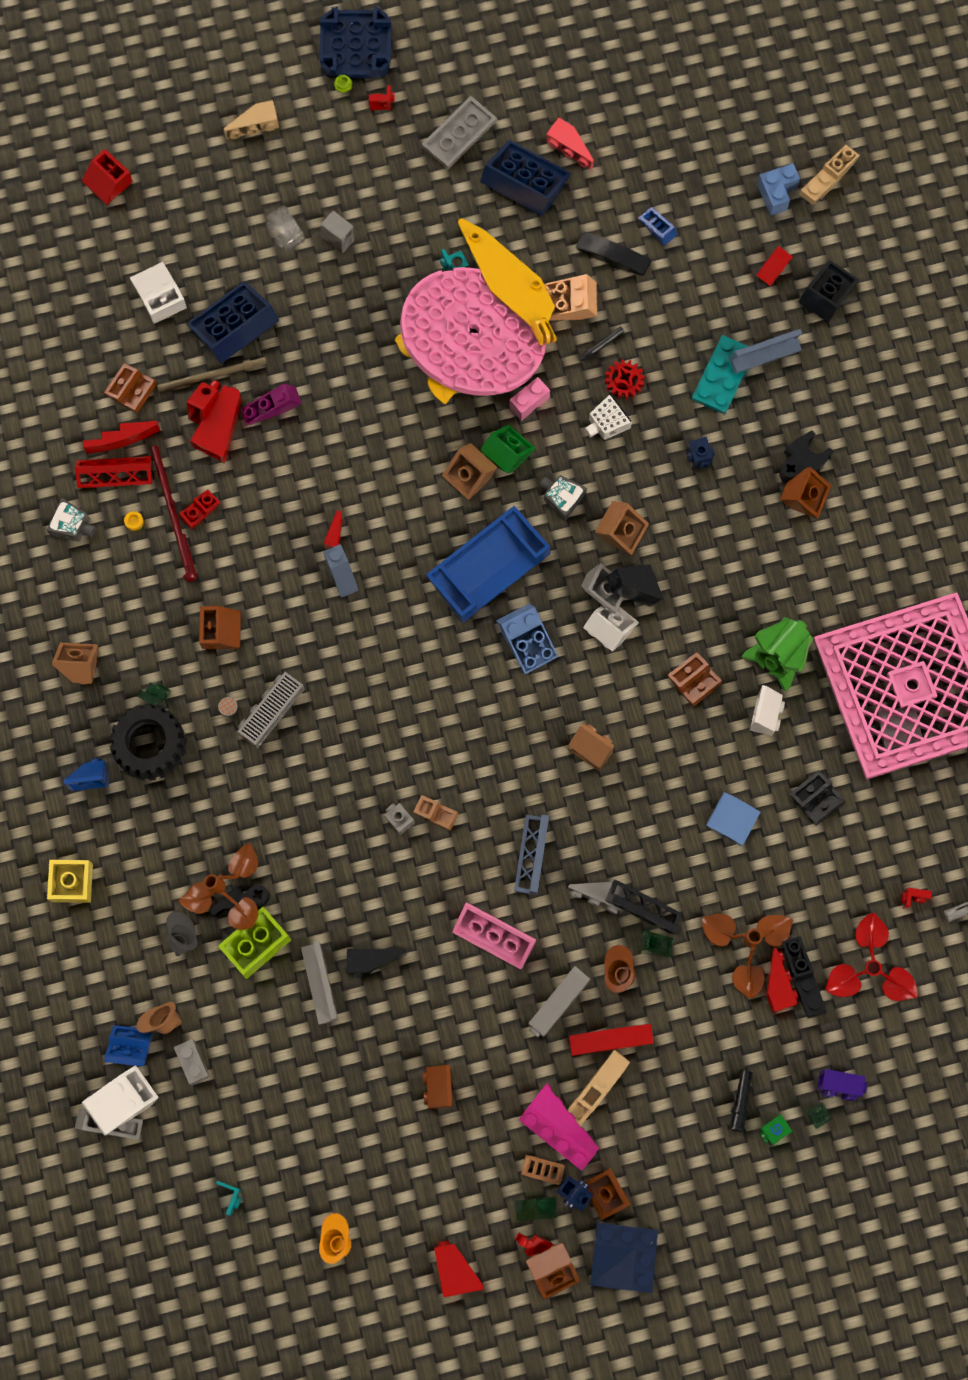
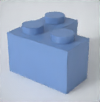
(775, 185)

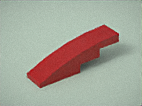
(128, 434)
(611, 1039)

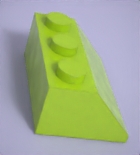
(255, 946)

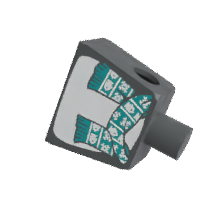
(563, 495)
(70, 522)

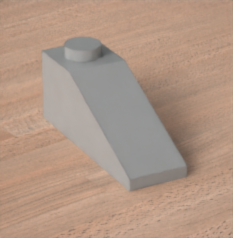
(130, 1129)

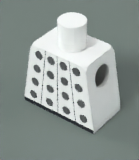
(608, 419)

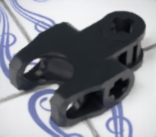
(801, 457)
(237, 894)

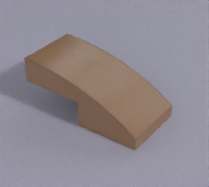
(435, 812)

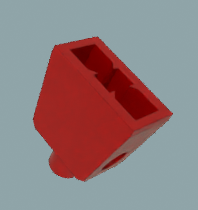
(201, 401)

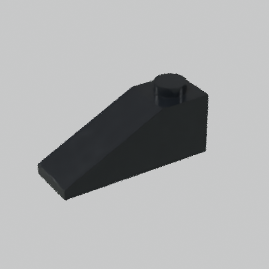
(366, 961)

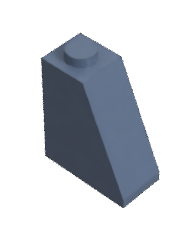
(340, 570)

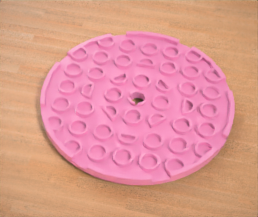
(439, 340)

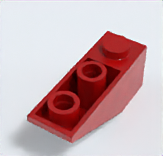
(779, 990)

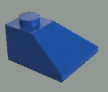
(89, 776)

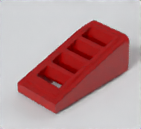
(334, 534)

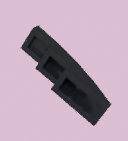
(613, 253)

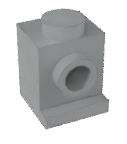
(402, 824)

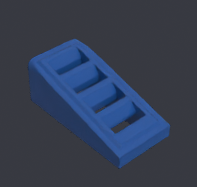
(666, 234)

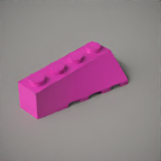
(558, 1128)

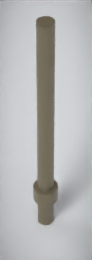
(246, 365)

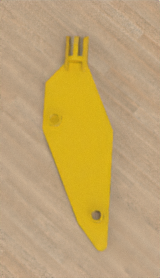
(511, 281)

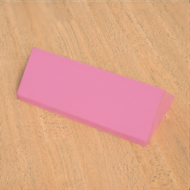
(494, 936)

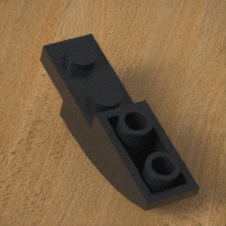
(803, 977)

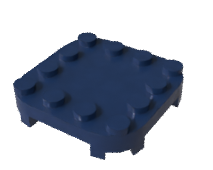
(355, 43)

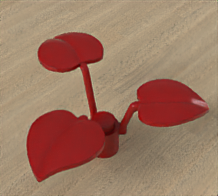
(843, 980)

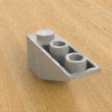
(596, 894)

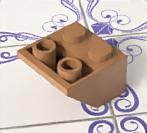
(591, 746)

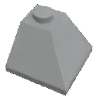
(598, 587)

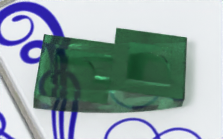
(154, 693)

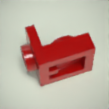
(382, 101)
(917, 895)

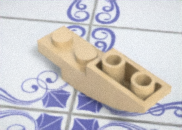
(829, 175)
(598, 1087)

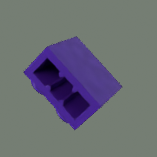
(842, 1084)

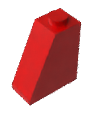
(454, 1271)

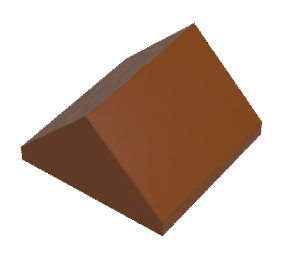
(607, 1194)

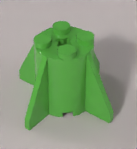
(781, 649)

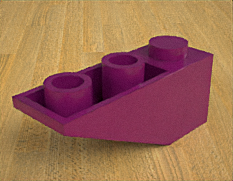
(271, 404)

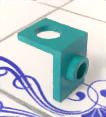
(446, 261)
(235, 1200)

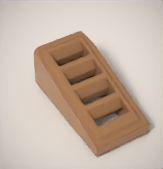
(528, 1159)

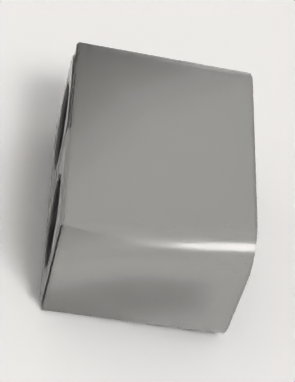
(340, 231)

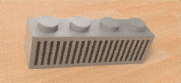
(270, 710)

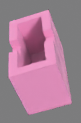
(529, 398)

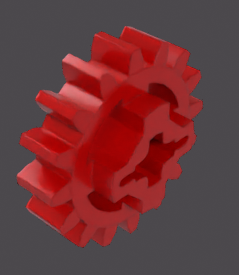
(622, 387)

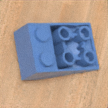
(527, 638)

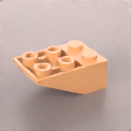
(573, 298)

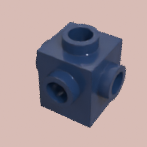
(700, 453)
(575, 1193)

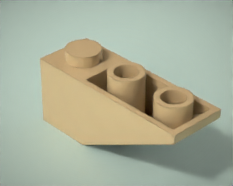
(254, 120)

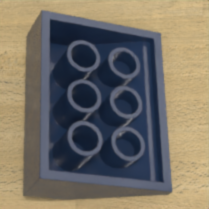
(524, 177)
(233, 321)

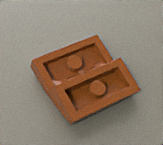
(130, 388)
(694, 679)

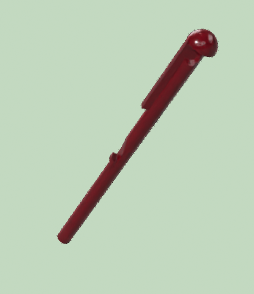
(191, 574)

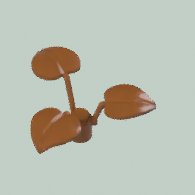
(199, 896)
(772, 928)

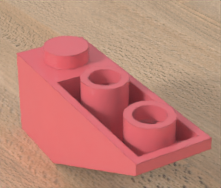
(567, 140)

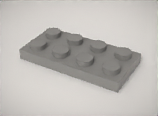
(459, 132)

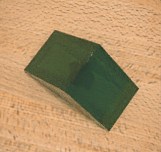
(656, 944)
(536, 1209)

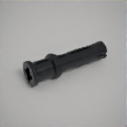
(739, 1110)

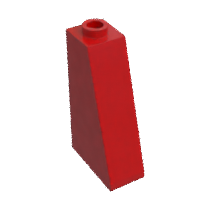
(218, 425)

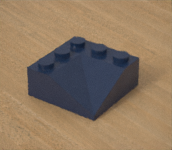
(624, 1257)

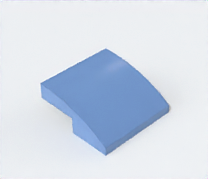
(733, 818)

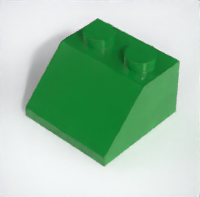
(507, 448)

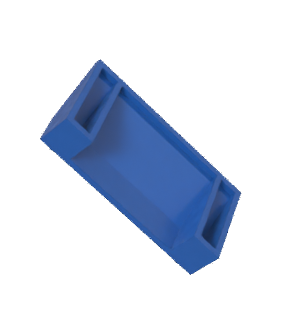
(488, 564)

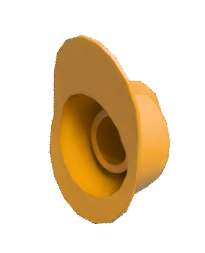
(334, 1239)

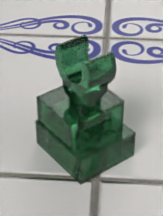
(818, 1115)

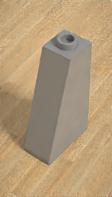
(558, 1002)

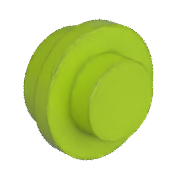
(343, 83)

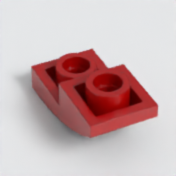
(774, 266)
(200, 509)

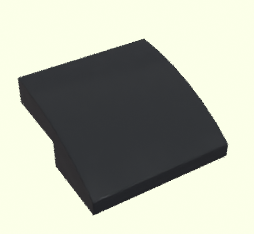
(817, 798)

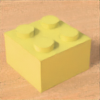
(70, 881)

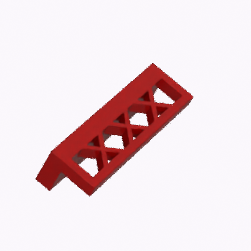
(113, 465)

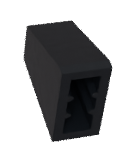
(635, 584)

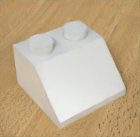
(609, 627)
(766, 711)

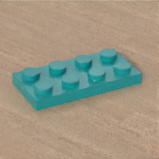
(718, 380)

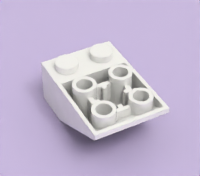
(158, 292)
(120, 1100)

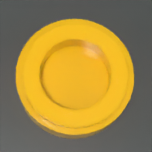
(133, 521)

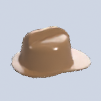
(159, 1019)

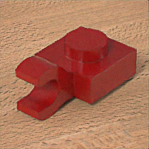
(535, 1245)

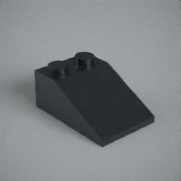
(828, 291)

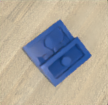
(128, 1046)

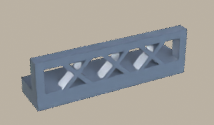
(765, 352)
(538, 856)

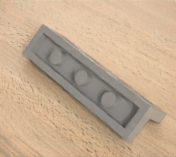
(319, 983)

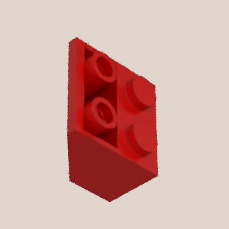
(106, 177)

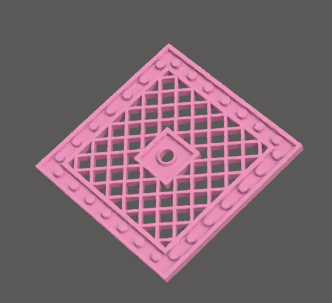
(846, 697)

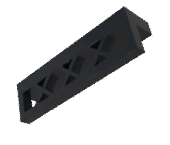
(641, 911)

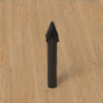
(588, 354)

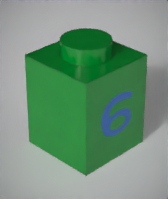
(774, 1130)

